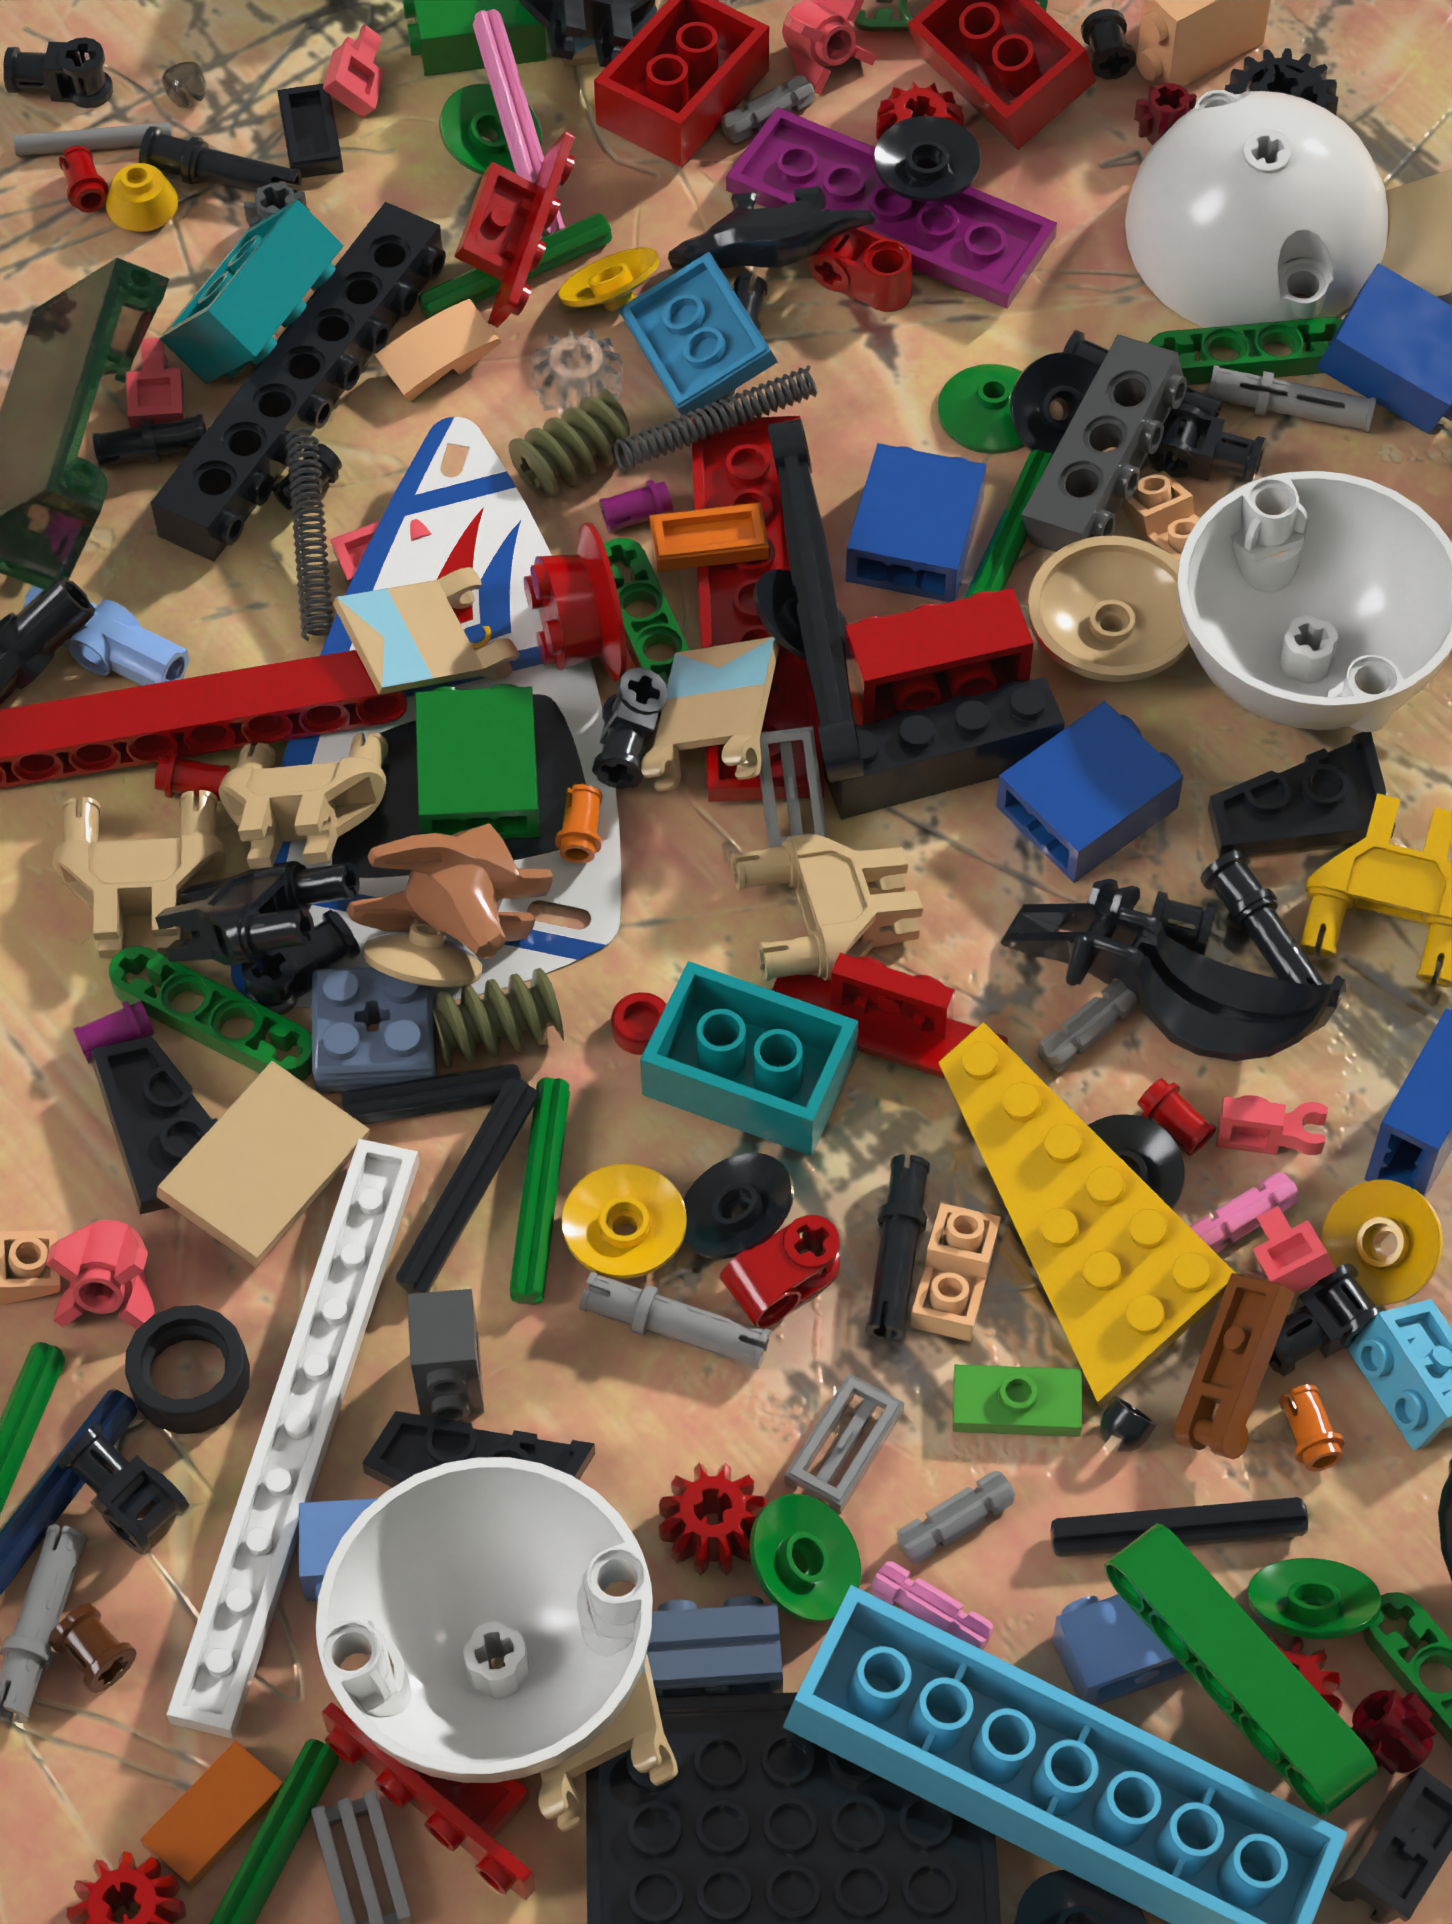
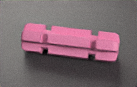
(1239, 1215)
(930, 1605)

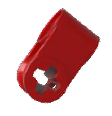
(868, 269)
(777, 1276)

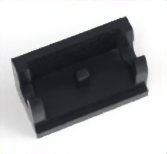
(1400, 1849)

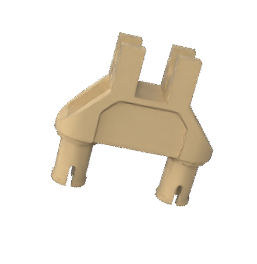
(302, 800)
(139, 874)
(844, 896)

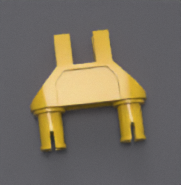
(1391, 883)

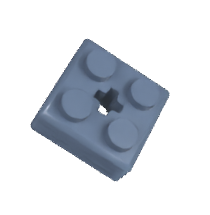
(349, 1055)

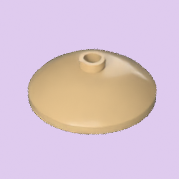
(1109, 586)

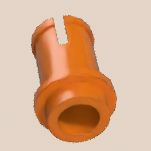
(579, 836)
(1313, 1433)

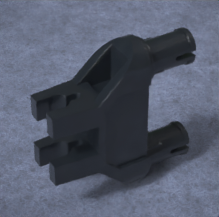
(603, 20)
(254, 911)

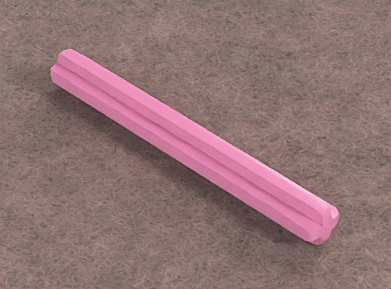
(510, 99)

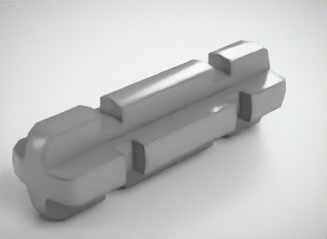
(739, 123)
(1087, 1026)
(955, 1516)

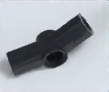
(38, 631)

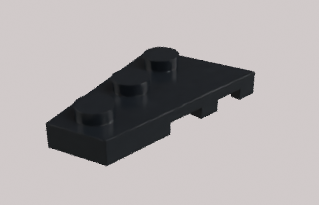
(1303, 807)
(149, 1113)
(423, 1442)

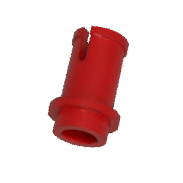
(85, 187)
(185, 775)
(1176, 1116)

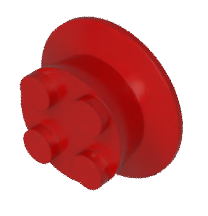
(578, 607)

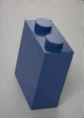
(1396, 349)
(915, 522)
(1089, 791)
(1418, 1125)

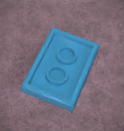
(697, 335)

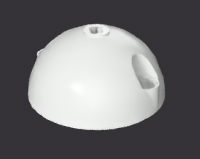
(1242, 194)
(1335, 622)
(473, 1570)

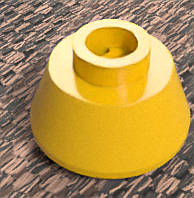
(141, 198)

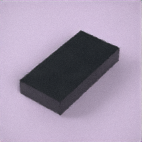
(310, 130)

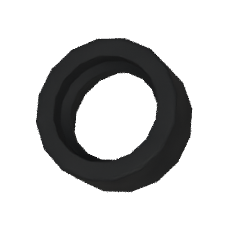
(170, 1328)

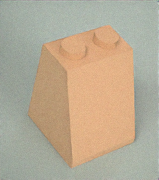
(1194, 37)

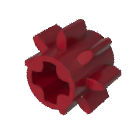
(1162, 109)
(1394, 1729)

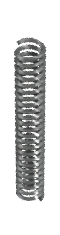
(786, 394)
(304, 535)

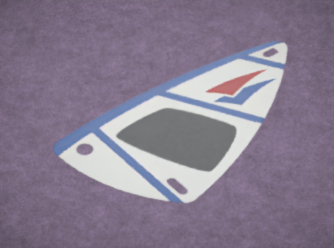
(484, 526)

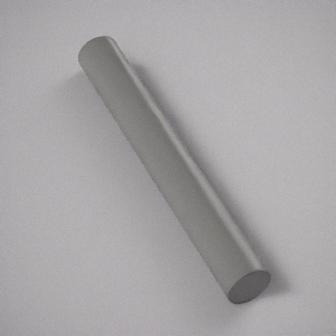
(90, 138)

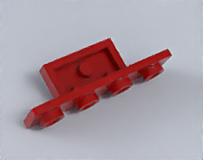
(508, 225)
(896, 1013)
(456, 1811)

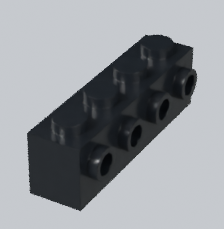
(947, 746)

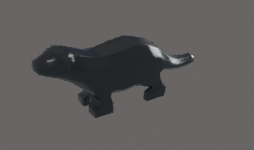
(770, 234)

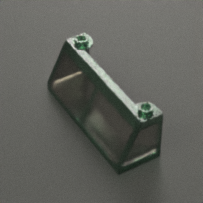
(67, 346)

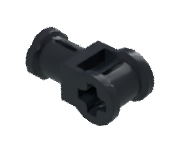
(61, 72)
(1205, 447)
(627, 726)
(292, 967)
(1324, 1319)
(123, 1488)

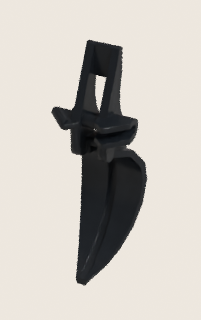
(1185, 994)

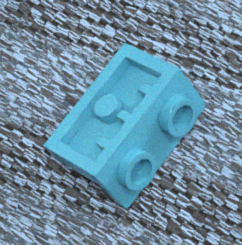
(1410, 1368)

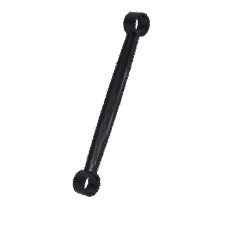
(817, 602)

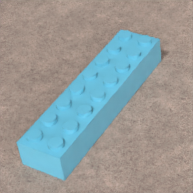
(1058, 1774)

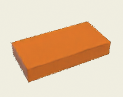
(709, 537)
(212, 1815)

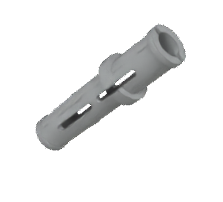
(1291, 398)
(674, 1319)
(28, 1648)

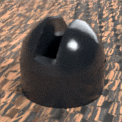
(1128, 1422)

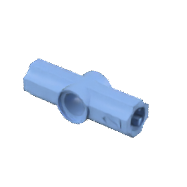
(120, 644)

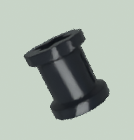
(1106, 36)
(1198, 916)

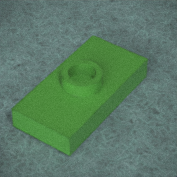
(1017, 1400)

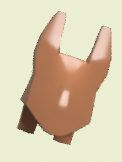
(455, 889)

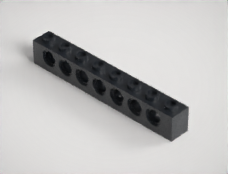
(298, 382)

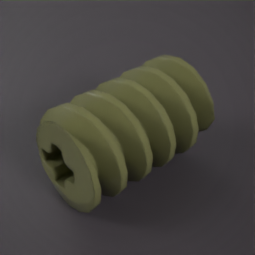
(571, 443)
(496, 1016)

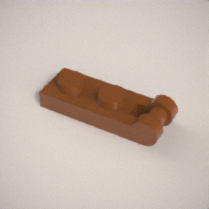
(1233, 1366)

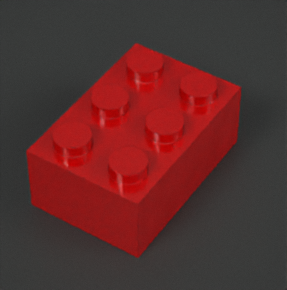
(1004, 60)
(681, 77)
(936, 654)

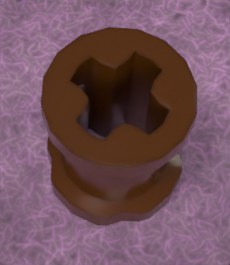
(92, 1648)

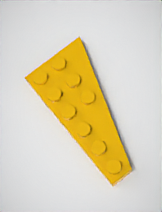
(1100, 1239)

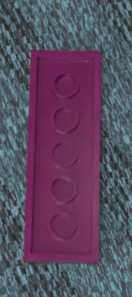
(962, 240)

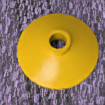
(610, 279)
(620, 1197)
(1362, 1220)

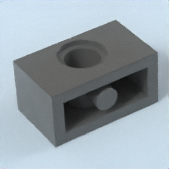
(445, 1354)

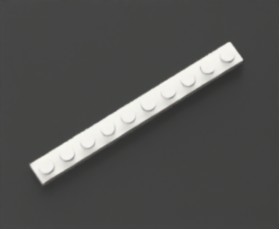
(293, 1442)

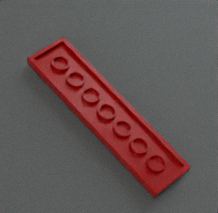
(731, 472)

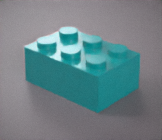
(253, 293)
(749, 1058)

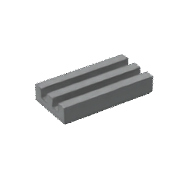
(784, 739)
(820, 1485)
(347, 1812)

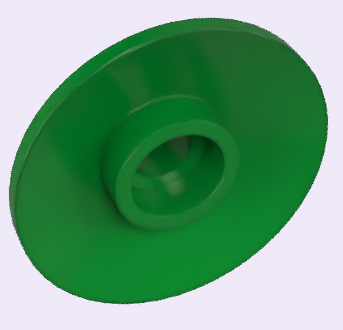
(469, 117)
(972, 414)
(804, 1557)
(1314, 1598)

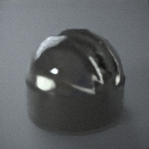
(184, 84)

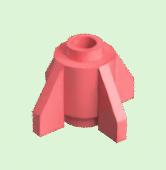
(822, 37)
(104, 1273)

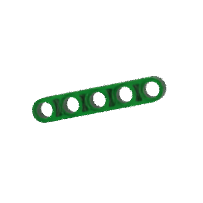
(1241, 1669)

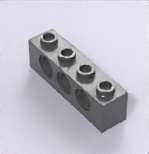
(1128, 375)

